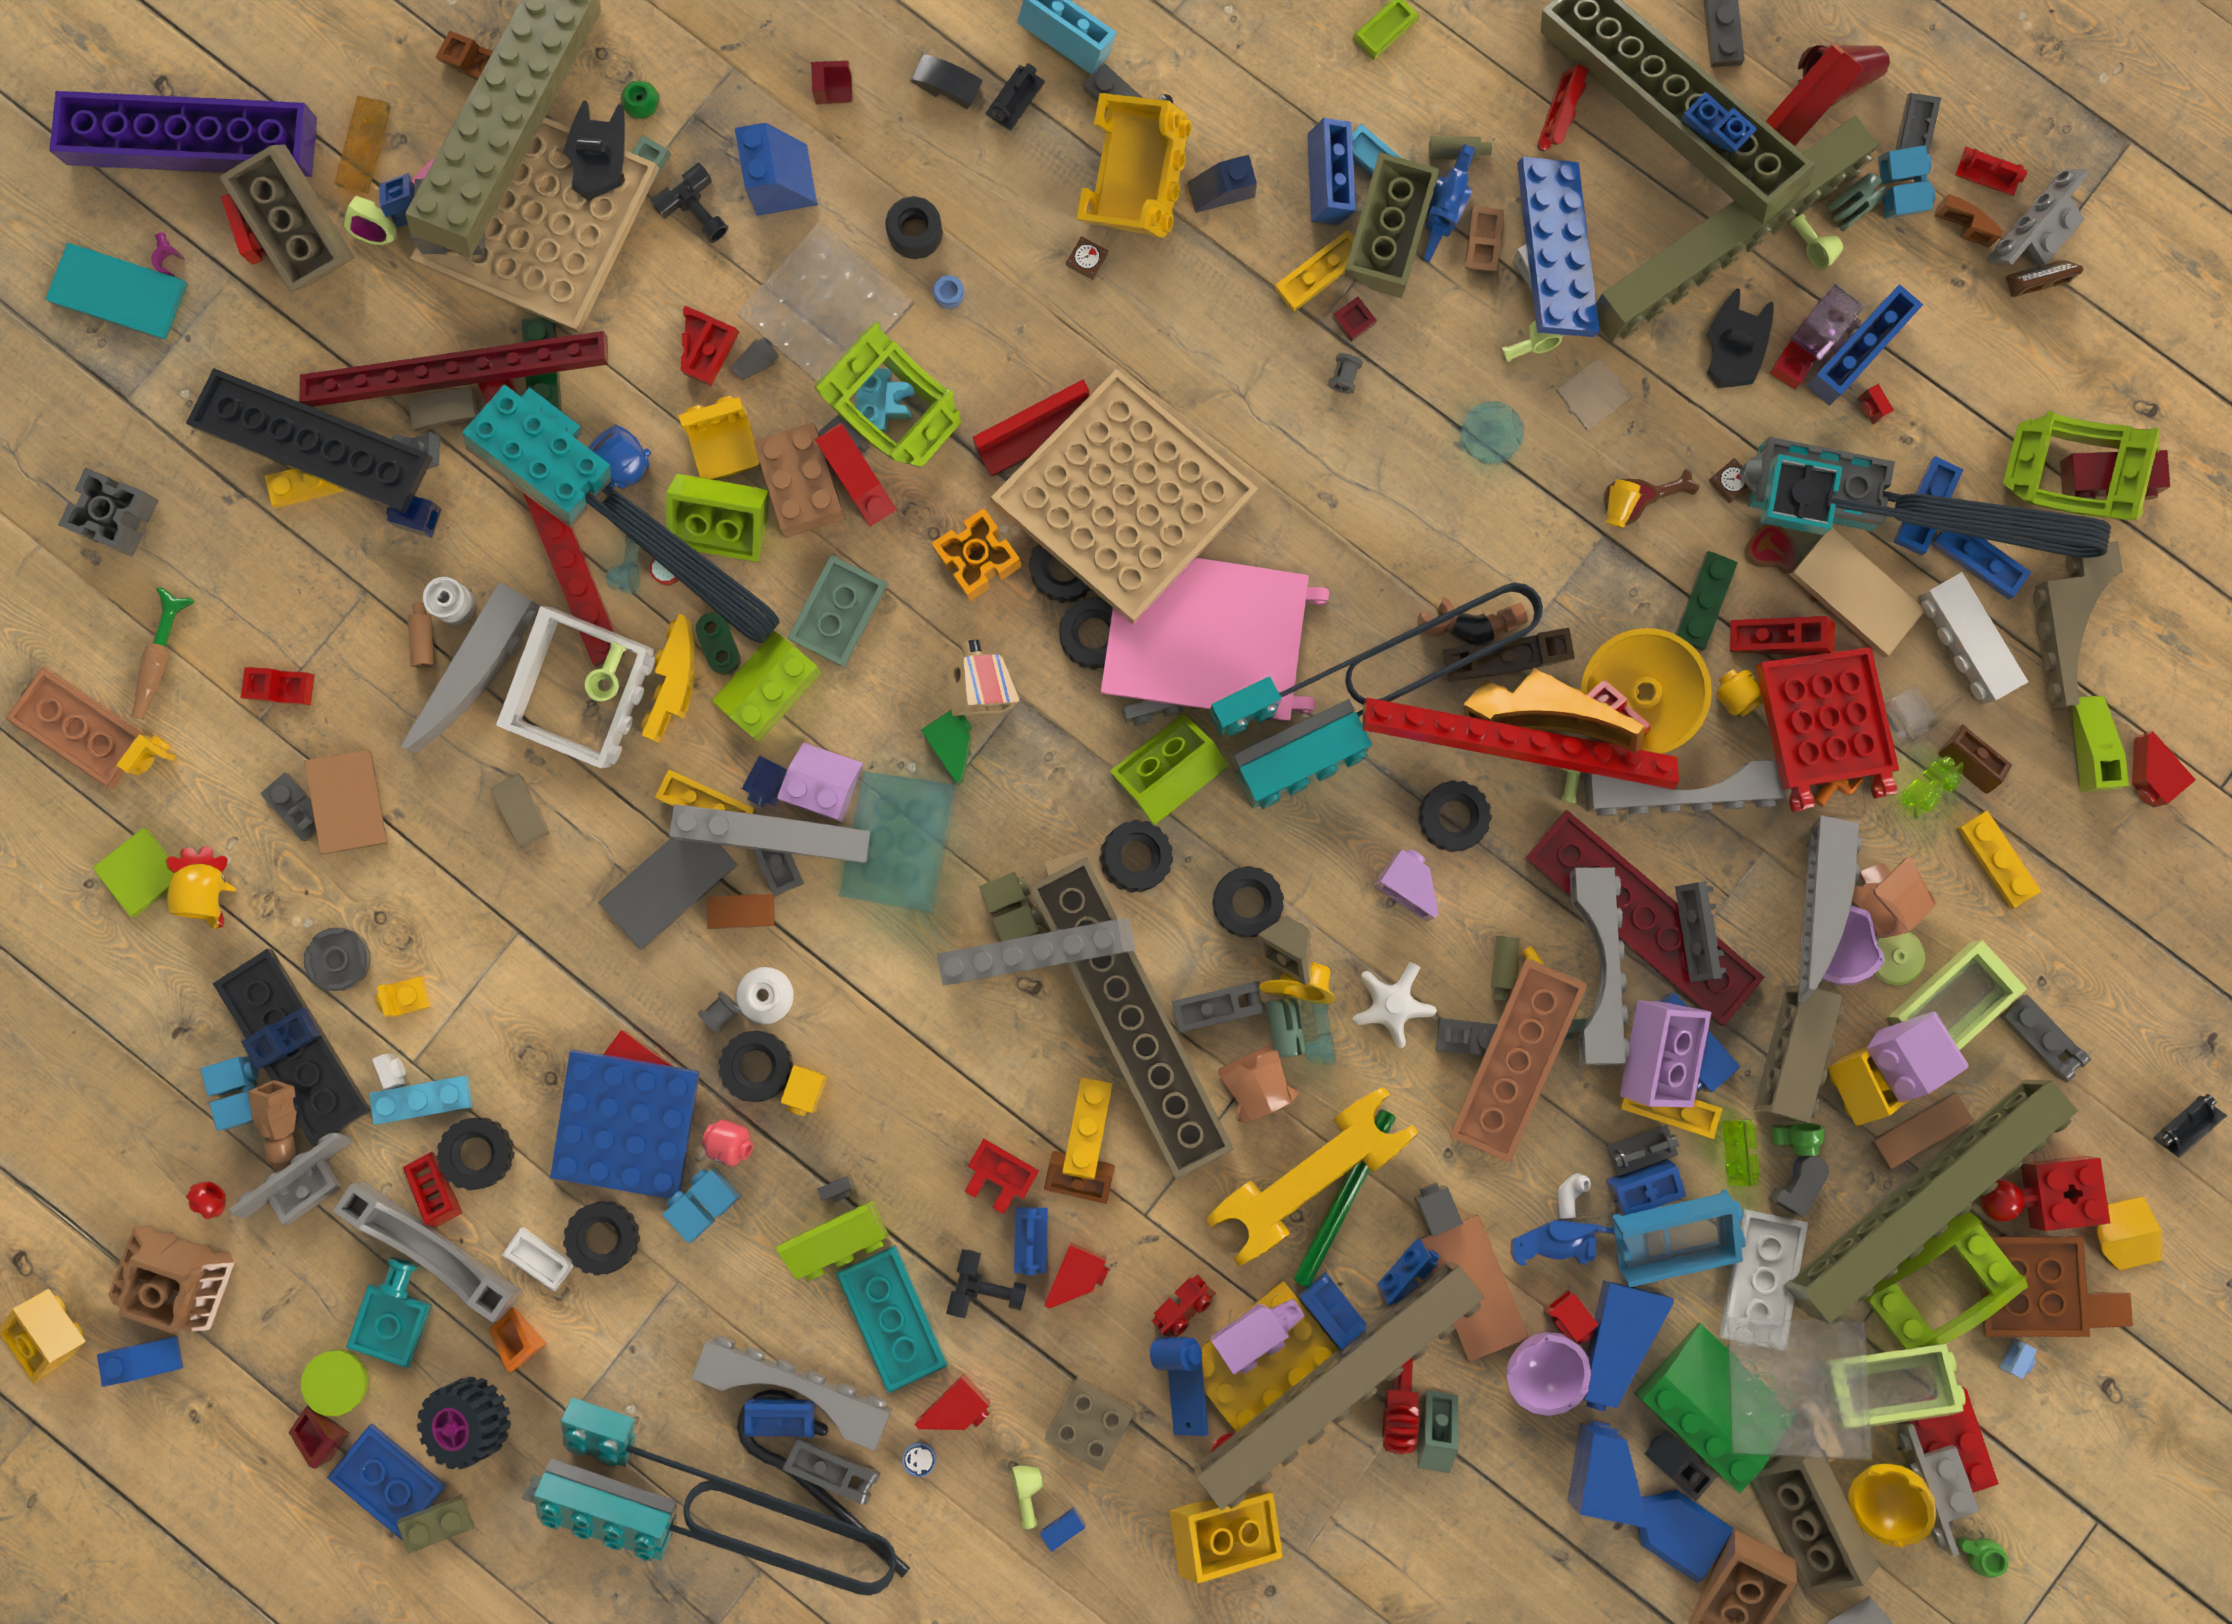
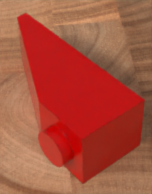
(855, 474)
(1783, 635)

